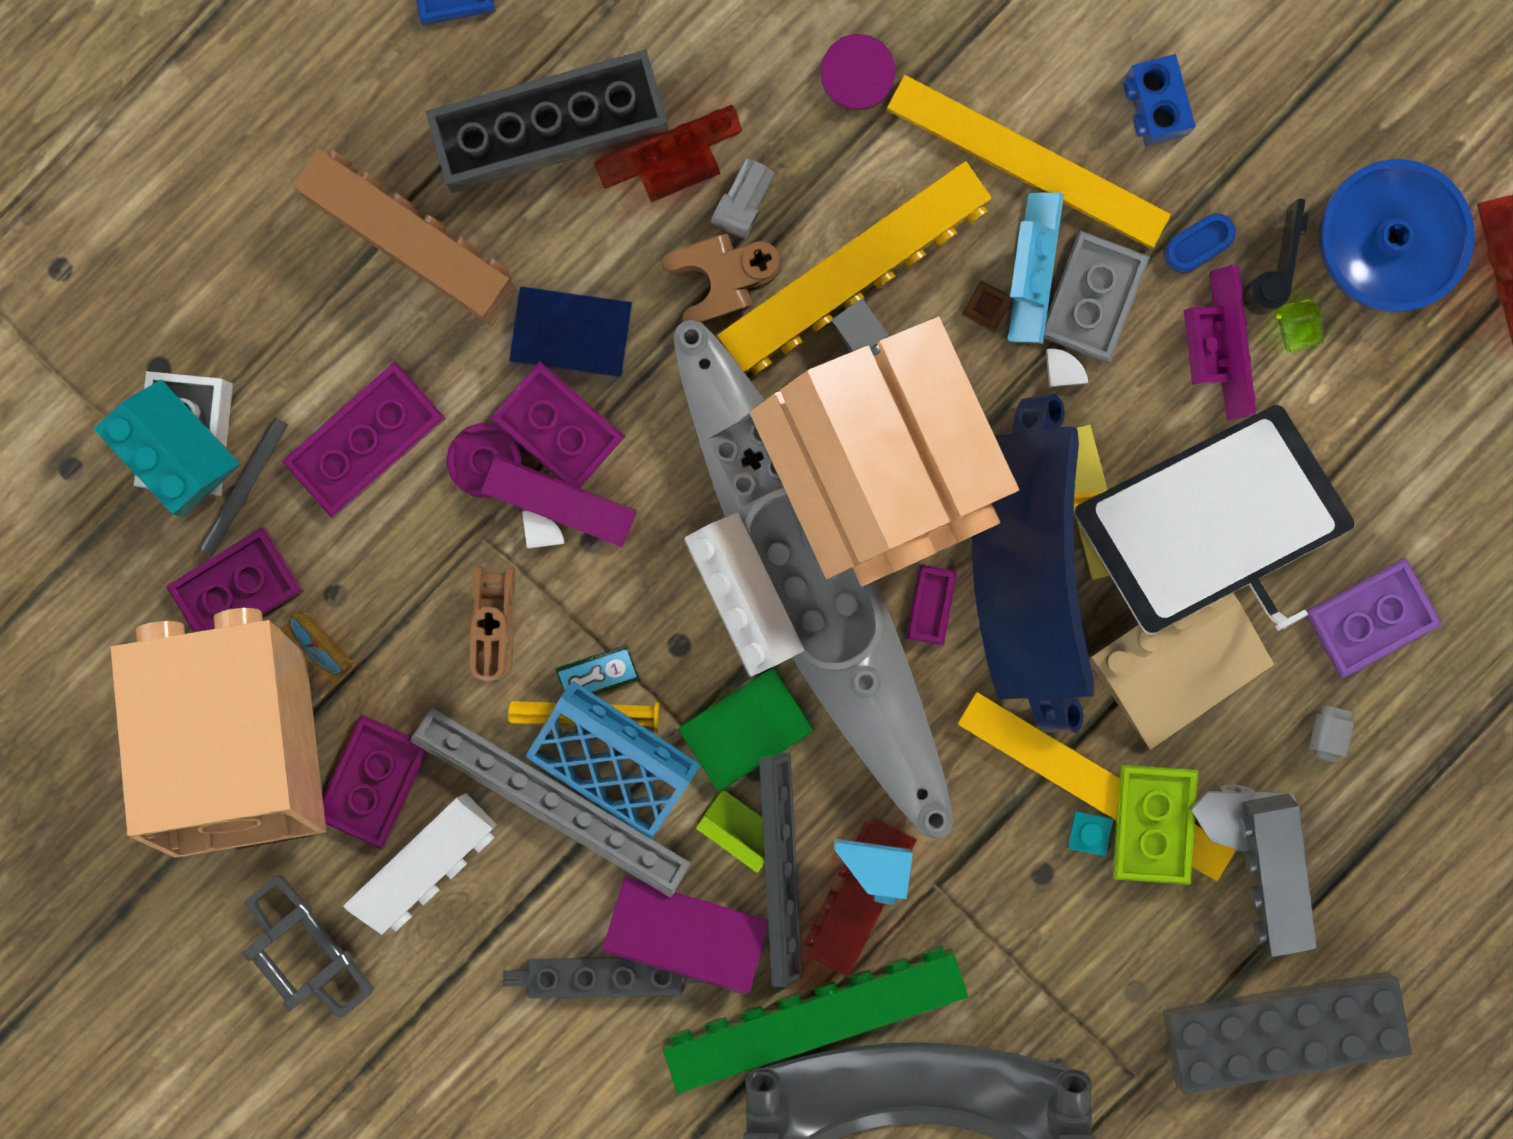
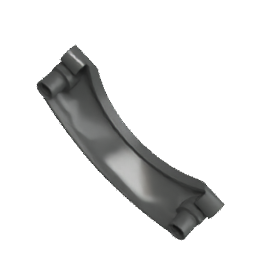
(918, 1083)

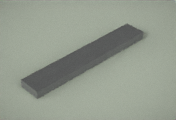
(781, 869)

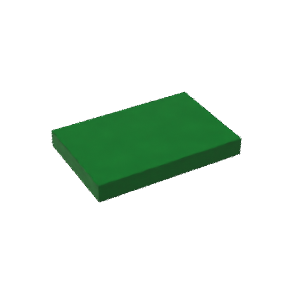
(745, 727)

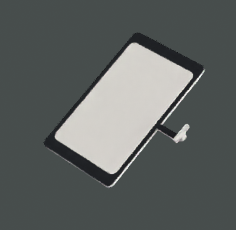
(1215, 521)

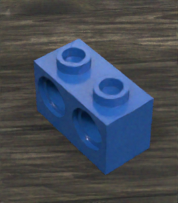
(1169, 99)

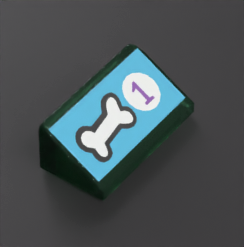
(600, 671)

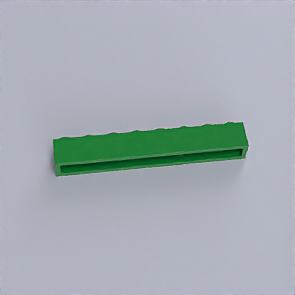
(815, 1019)

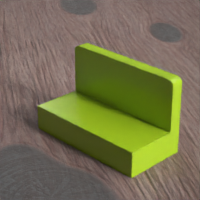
(735, 829)

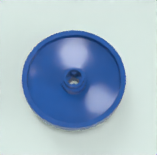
(1429, 229)

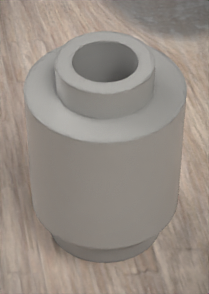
(1331, 733)

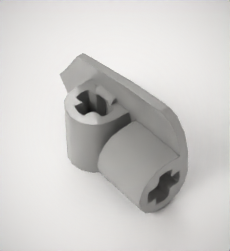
(1221, 812)

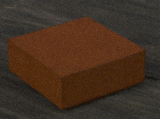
(987, 306)

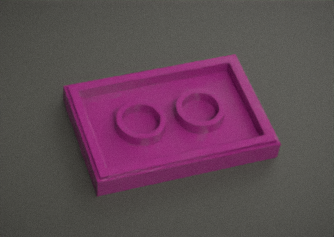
(557, 426)
(239, 577)
(372, 781)

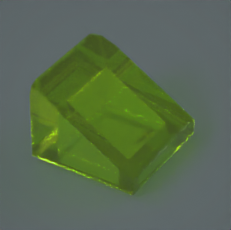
(1300, 325)

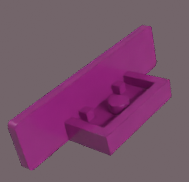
(1220, 343)

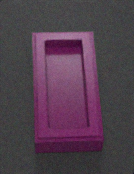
(931, 604)

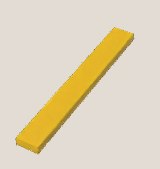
(1028, 161)
(1070, 770)

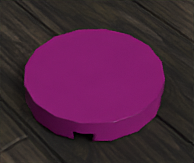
(857, 72)
(473, 453)

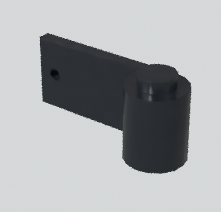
(1273, 288)

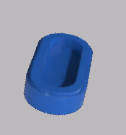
(1199, 243)

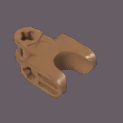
(728, 272)
(492, 648)

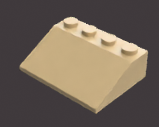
(1181, 670)

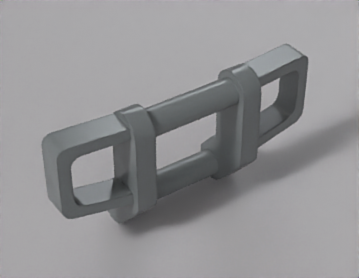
(274, 975)

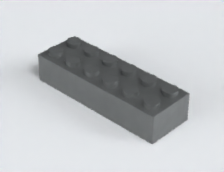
(547, 121)
(1287, 1032)

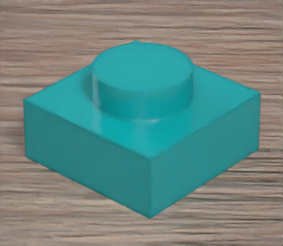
(1089, 833)

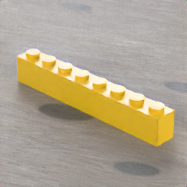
(856, 268)

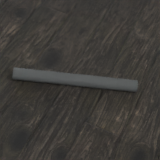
(243, 486)

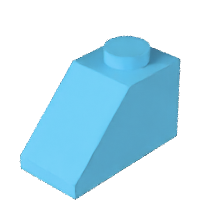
(878, 868)

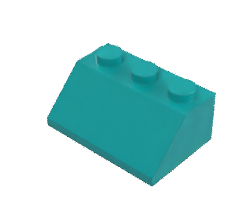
(167, 447)

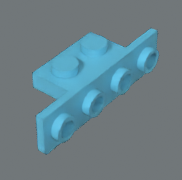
(1034, 267)

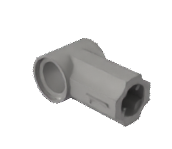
(739, 207)

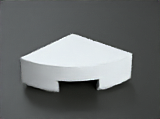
(1064, 369)
(541, 531)

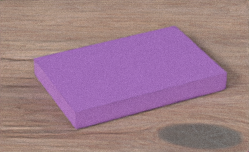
(1373, 618)

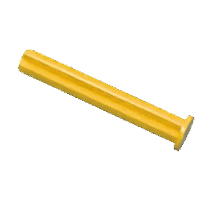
(539, 712)

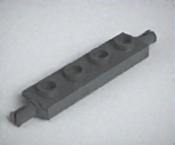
(595, 978)

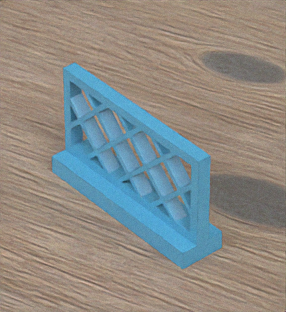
(625, 740)

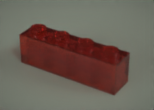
(850, 909)

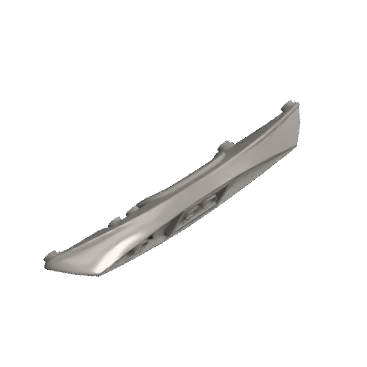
(845, 628)

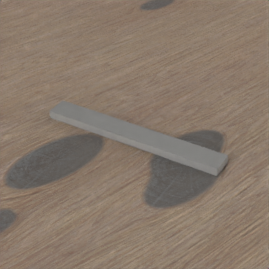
(550, 802)

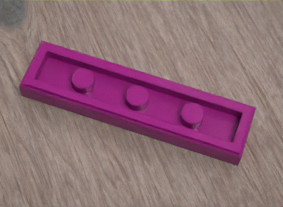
(558, 501)

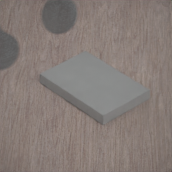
(1094, 296)

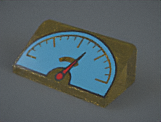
(318, 645)

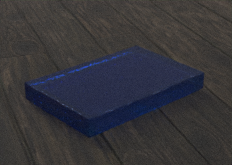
(571, 332)

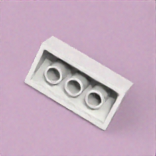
(743, 594)
(421, 864)

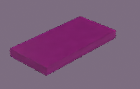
(363, 440)
(686, 936)

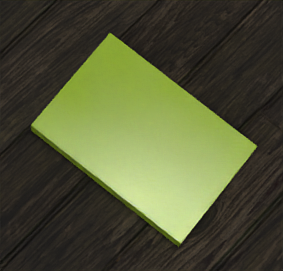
(1155, 824)

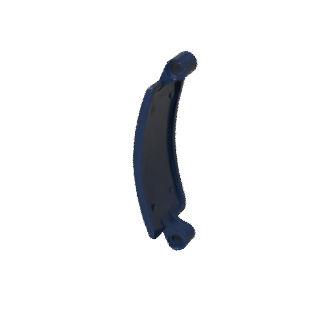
(1028, 573)

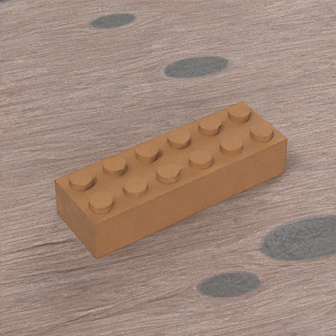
(402, 235)

